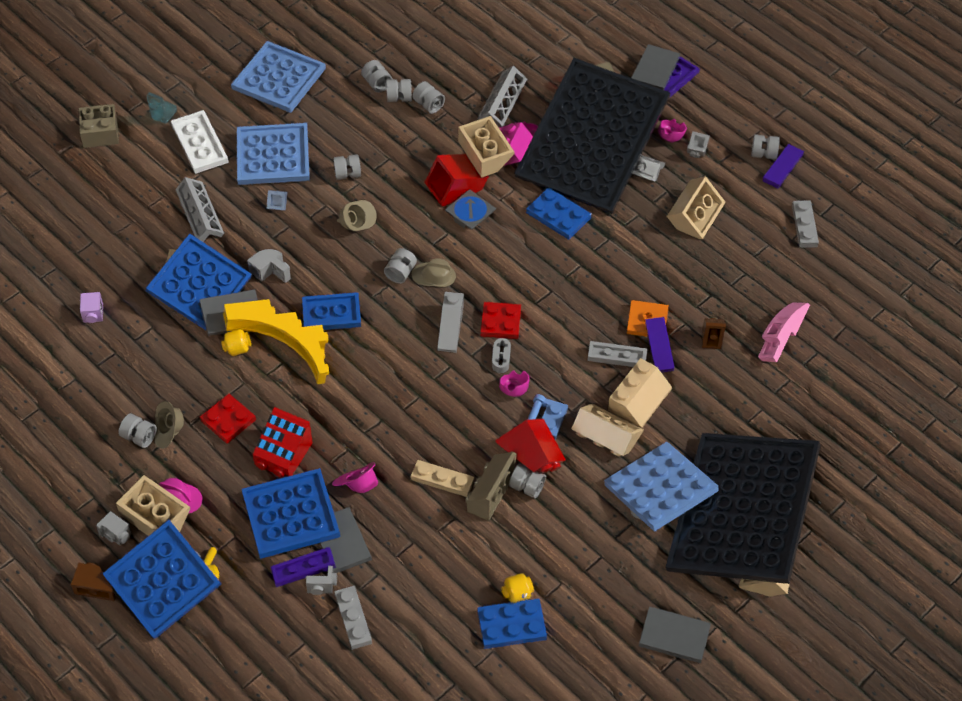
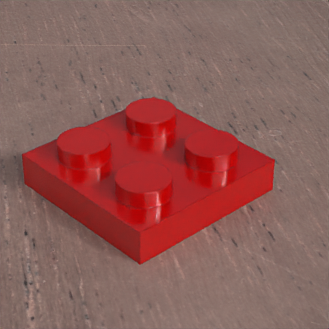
(501, 320)
(228, 418)

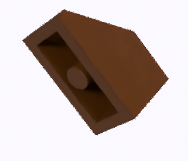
(713, 333)
(91, 582)

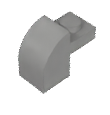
(269, 262)

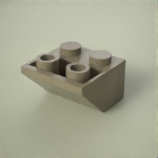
(98, 126)

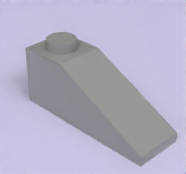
(450, 321)

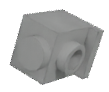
(114, 529)

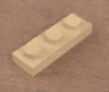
(442, 478)

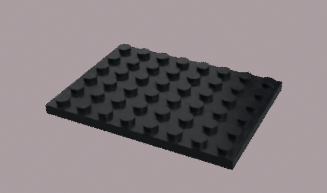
(592, 135)
(755, 516)

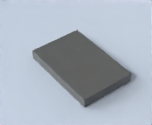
(656, 66)
(213, 308)
(349, 548)
(675, 634)

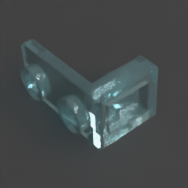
(160, 109)

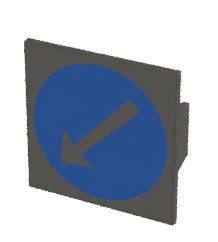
(470, 210)

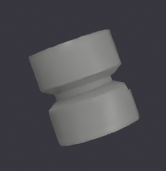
(376, 75)
(399, 90)
(428, 97)
(770, 150)
(341, 170)
(400, 265)
(138, 430)
(529, 481)

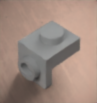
(698, 144)
(321, 584)

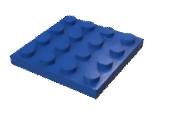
(196, 274)
(290, 513)
(162, 579)

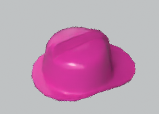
(359, 480)
(184, 492)

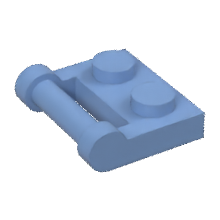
(553, 415)

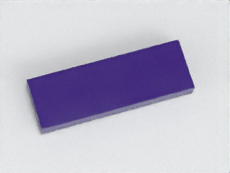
(783, 166)
(659, 344)
(302, 566)

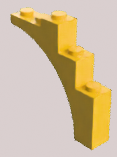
(285, 327)

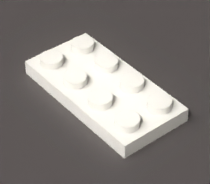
(199, 141)

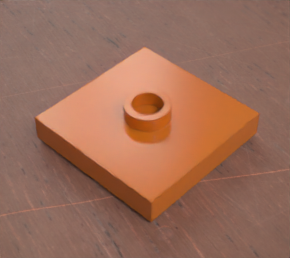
(644, 310)

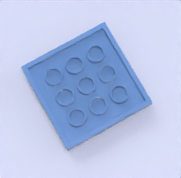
(278, 76)
(272, 153)
(661, 486)

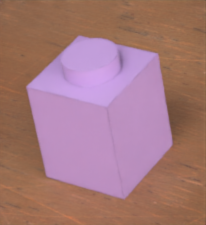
(91, 307)

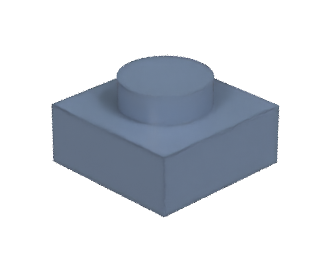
(276, 200)

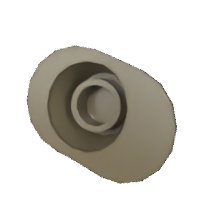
(357, 215)
(434, 273)
(168, 423)

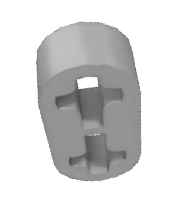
(501, 355)

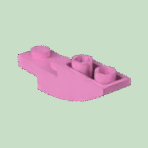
(780, 328)

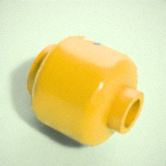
(236, 342)
(517, 588)

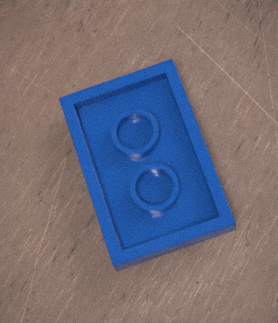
(558, 213)
(332, 311)
(511, 623)

